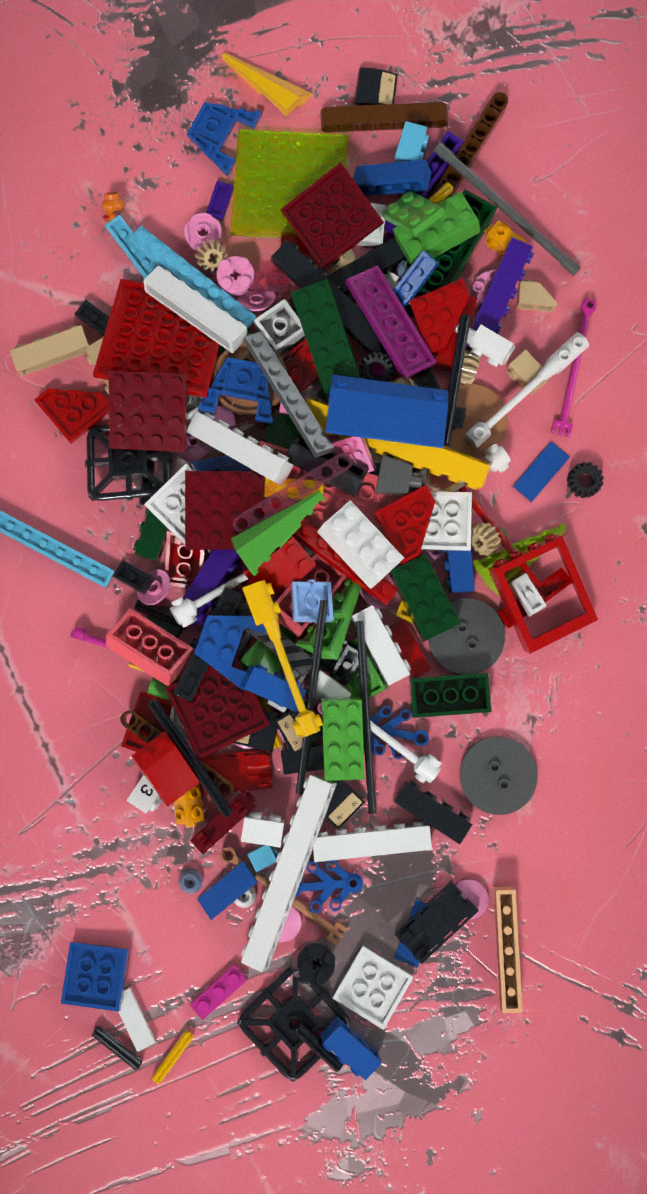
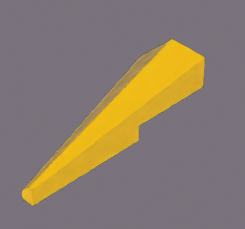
(278, 91)

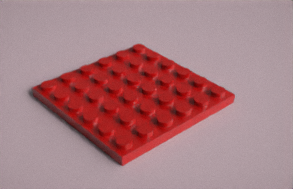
(154, 339)

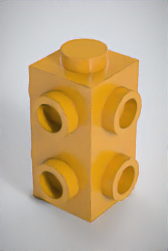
(499, 237)
(189, 808)

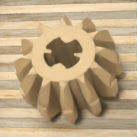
(203, 255)
(469, 368)
(485, 539)

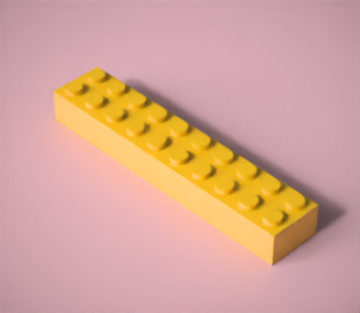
(439, 460)

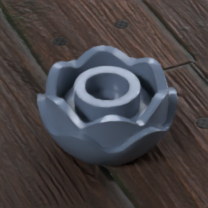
(402, 268)
(190, 874)

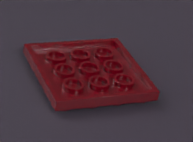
(331, 216)
(147, 410)
(214, 502)
(218, 712)

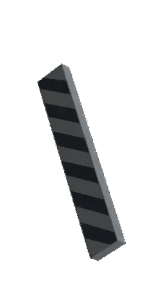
(297, 657)

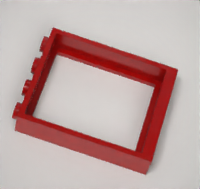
(518, 558)

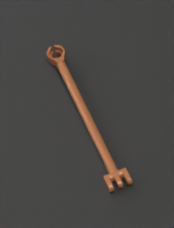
(332, 929)

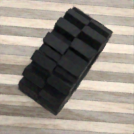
(381, 358)
(589, 469)

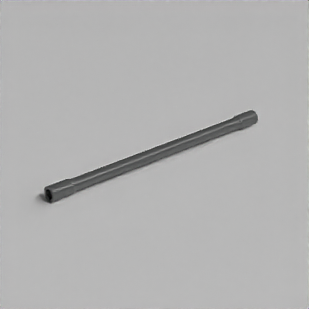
(448, 156)

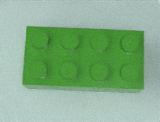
(445, 233)
(343, 738)

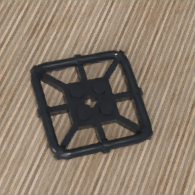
(121, 470)
(280, 1023)

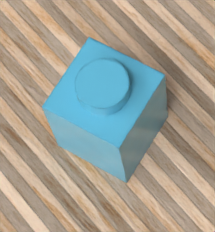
(263, 856)

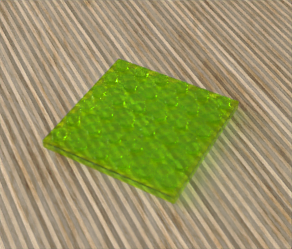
(274, 171)

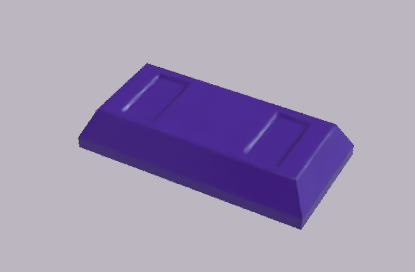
(220, 200)

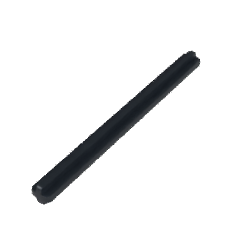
(456, 371)
(190, 758)

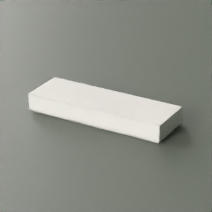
(135, 1021)

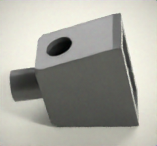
(396, 477)

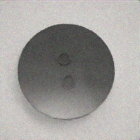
(474, 642)
(498, 775)

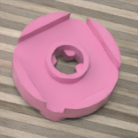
(199, 222)
(228, 267)

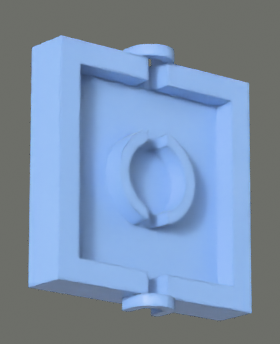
(306, 600)

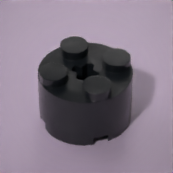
(304, 970)

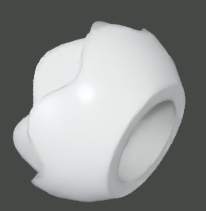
(247, 901)

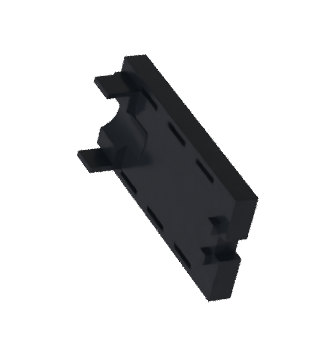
(436, 922)

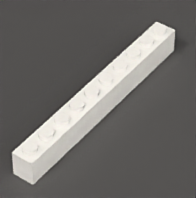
(288, 873)

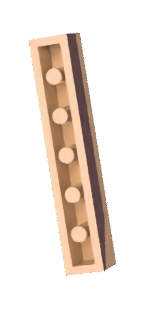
(507, 949)

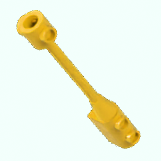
(266, 613)

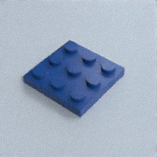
(95, 976)

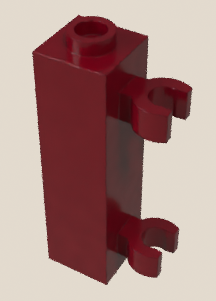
(221, 825)

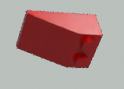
(182, 564)
(286, 566)
(165, 769)

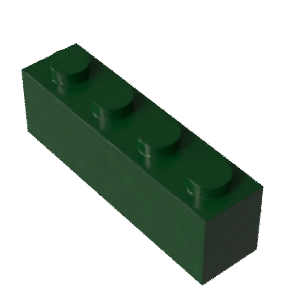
(152, 537)

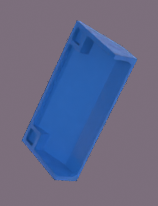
(387, 411)

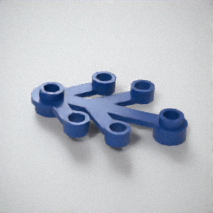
(388, 728)
(329, 885)

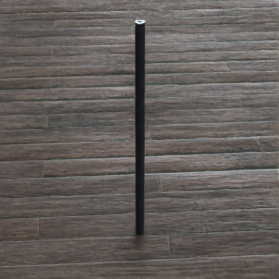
(312, 692)
(366, 717)

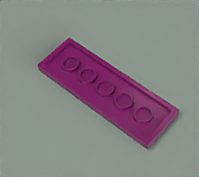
(390, 322)

